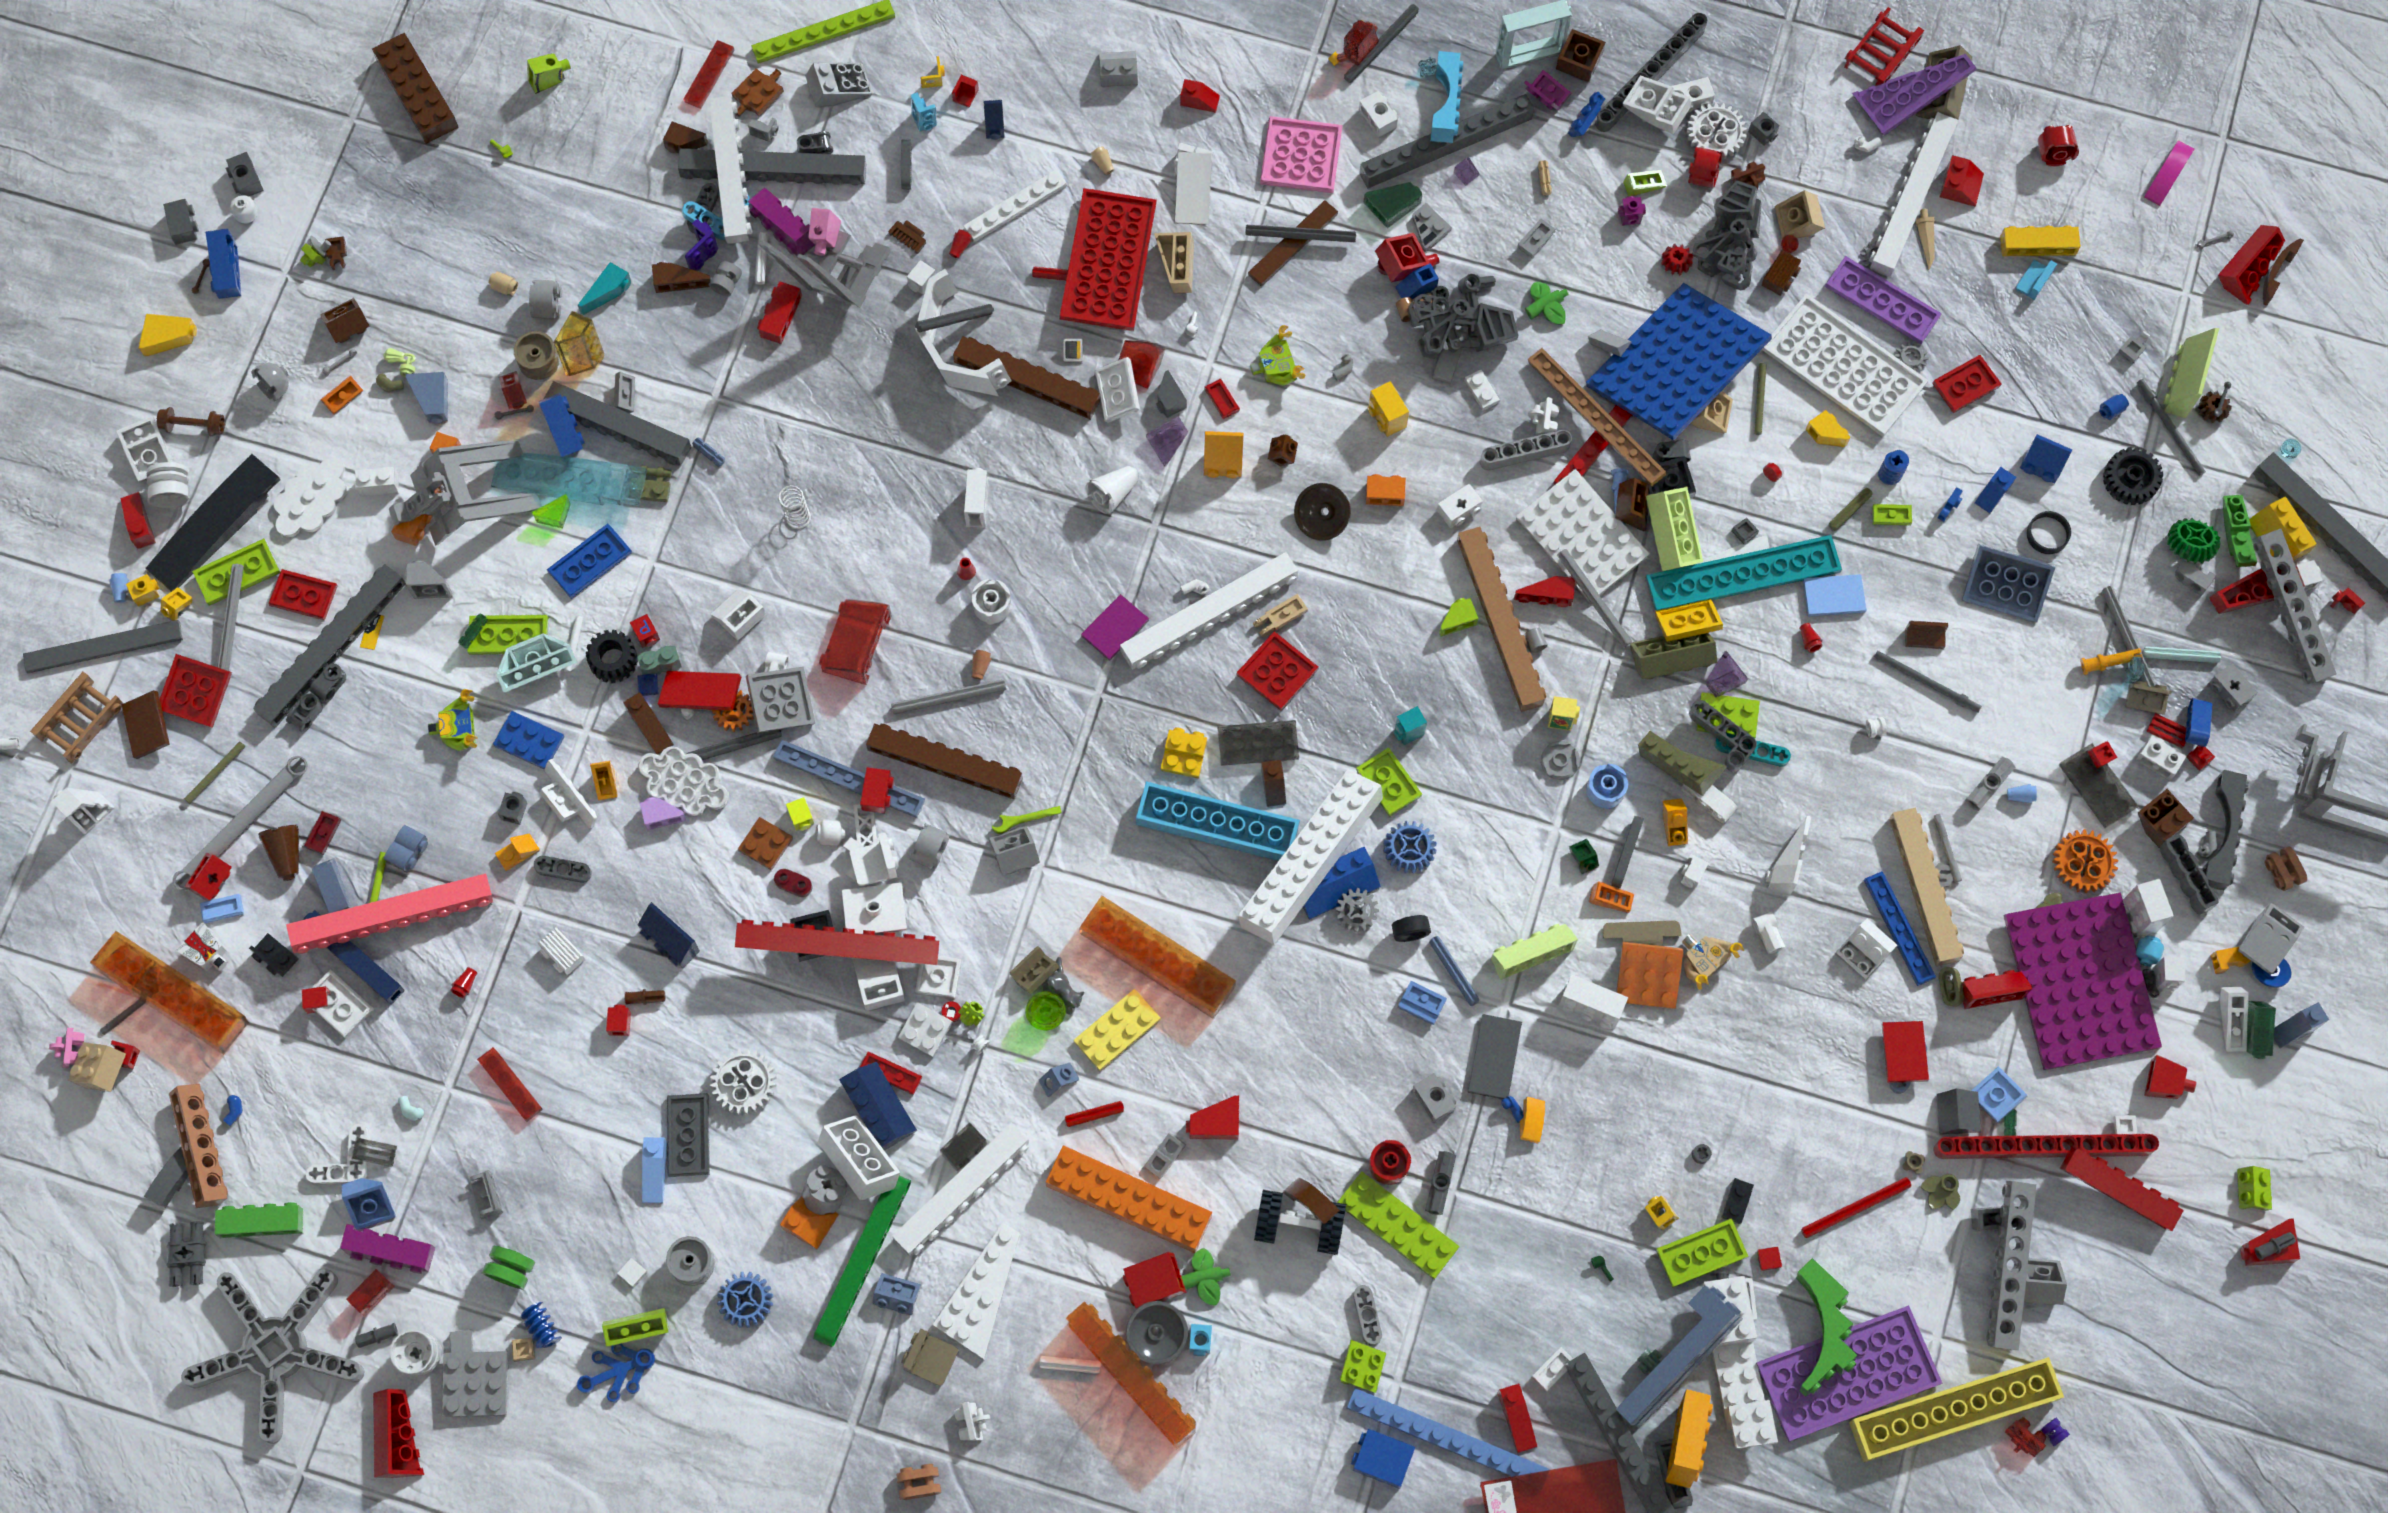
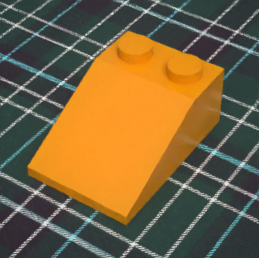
(1223, 454)

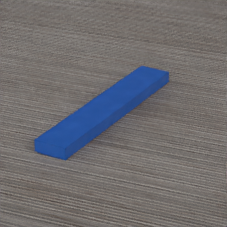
(1899, 928)

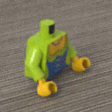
(456, 723)

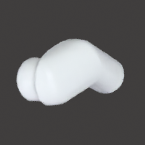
(1865, 146)
(1195, 586)

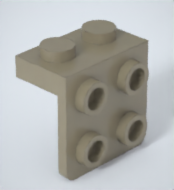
(929, 1358)

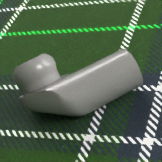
(2210, 845)

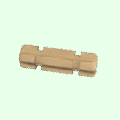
(1544, 177)

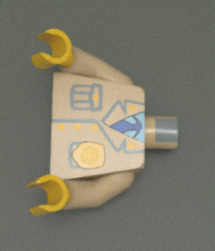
(1706, 957)

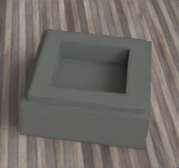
(1745, 530)

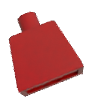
(2167, 1079)

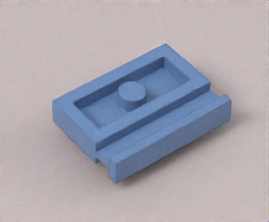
(1422, 1002)

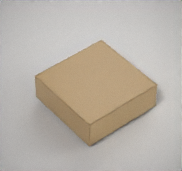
(523, 1349)

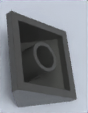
(1958, 1112)

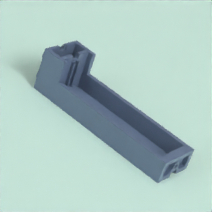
(1716, 1323)

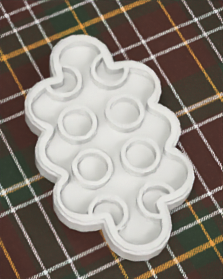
(310, 497)
(683, 781)

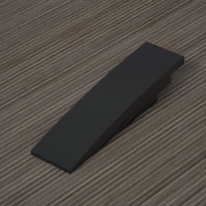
(213, 523)

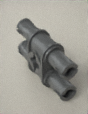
(194, 1260)

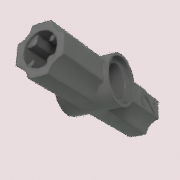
(1438, 1195)

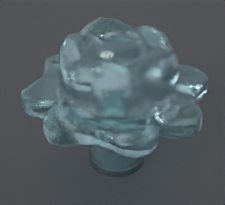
(1427, 67)

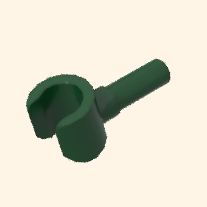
(1599, 1261)

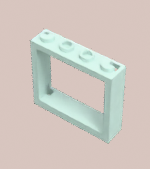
(1532, 51)

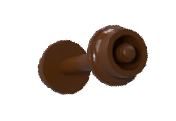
(166, 420)

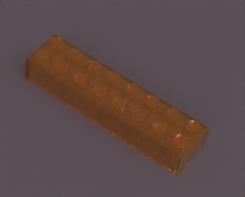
(1157, 957)
(169, 992)
(1130, 1375)

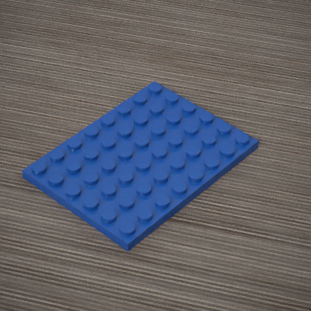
(1679, 361)

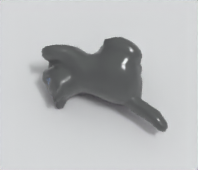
(1059, 984)

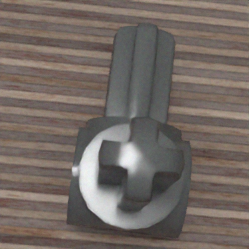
(1476, 284)

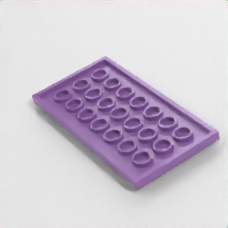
(1888, 1368)

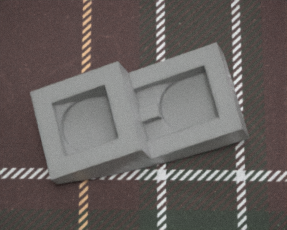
(1165, 1155)

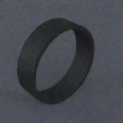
(2054, 515)

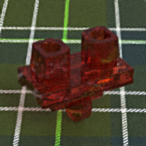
(2024, 1439)

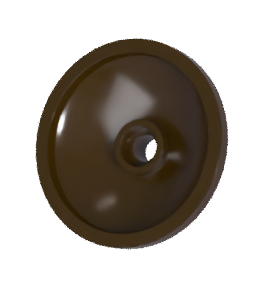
(1310, 515)

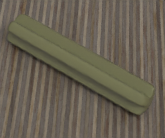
(1850, 509)

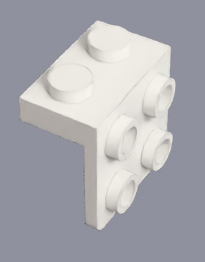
(874, 862)

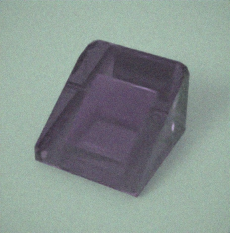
(1466, 171)

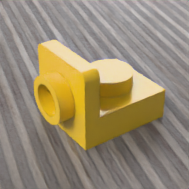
(174, 603)

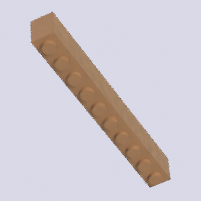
(1501, 619)

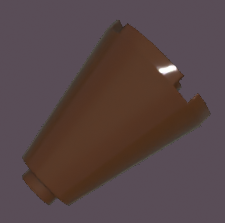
(282, 850)

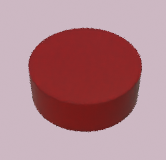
(1772, 472)

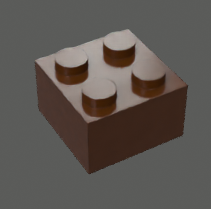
(1580, 55)

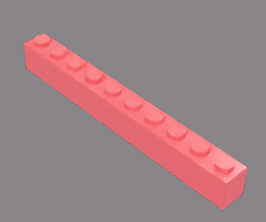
(389, 913)

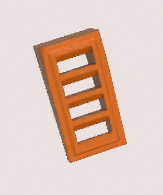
(1602, 901)

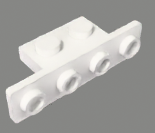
(564, 797)

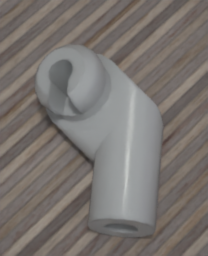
(1346, 367)

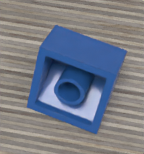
(2045, 459)

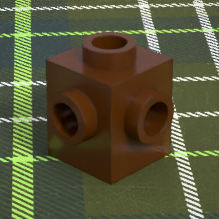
(1282, 450)

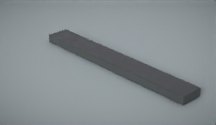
(102, 646)

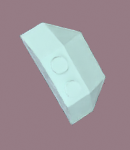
(533, 660)

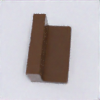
(1926, 634)

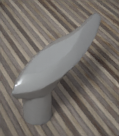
(318, 247)

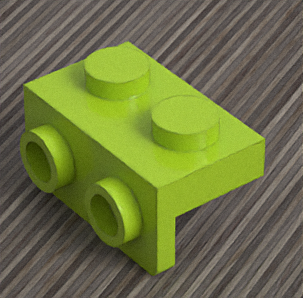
(2254, 1188)

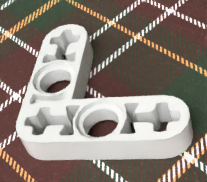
(347, 1169)

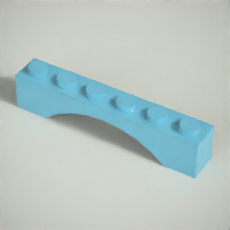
(1448, 74)

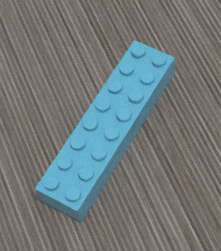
(1216, 821)

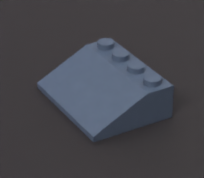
(2008, 582)

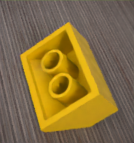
(2283, 516)

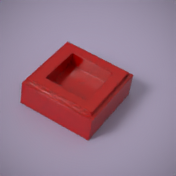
(1769, 1258)

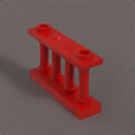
(1891, 63)

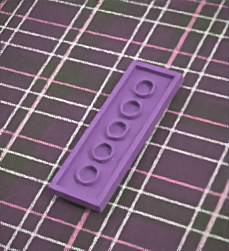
(1883, 300)

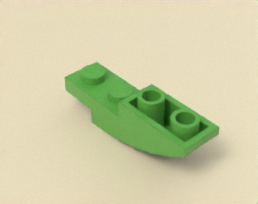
(2237, 531)

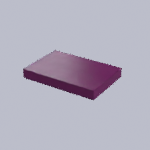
(1114, 626)

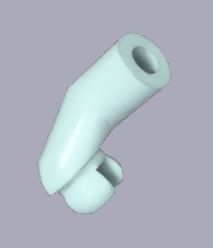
(408, 1111)

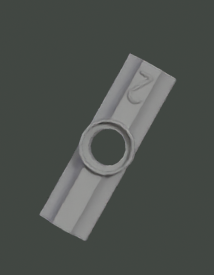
(1983, 791)

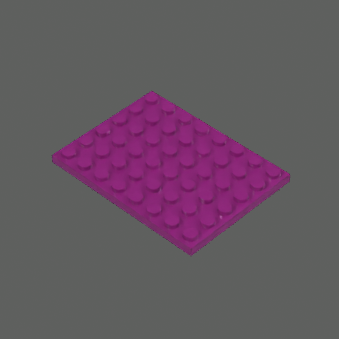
(2084, 981)

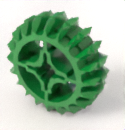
(2193, 540)

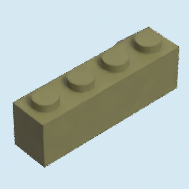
(1685, 767)

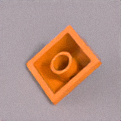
(807, 1225)

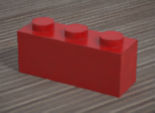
(779, 312)

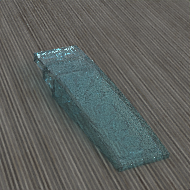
(576, 477)

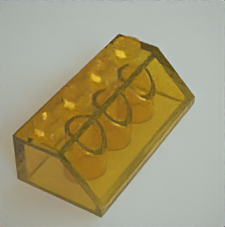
(578, 345)

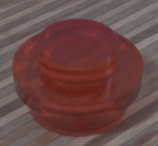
(1789, 243)

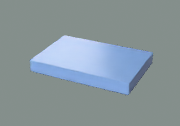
(1834, 595)

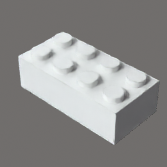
(858, 1157)

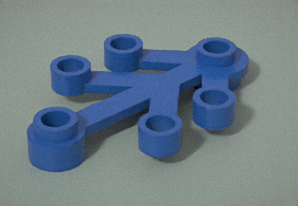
(619, 1369)

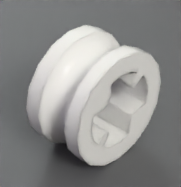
(980, 1044)

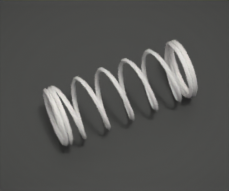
(789, 509)

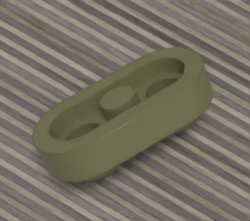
(1951, 987)

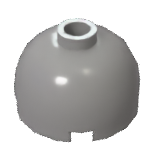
(272, 380)

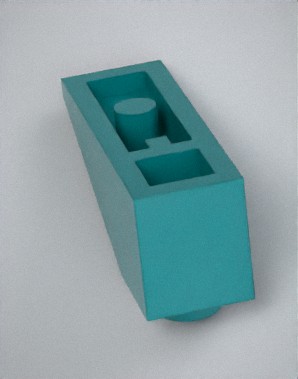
(606, 288)

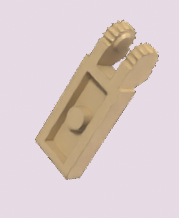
(1281, 615)

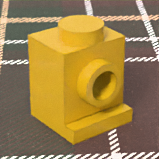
(1655, 1205)

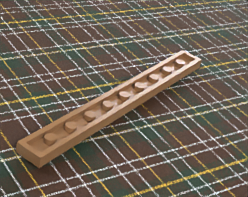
(1597, 417)

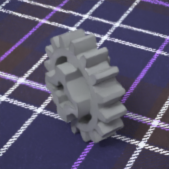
(1350, 903)

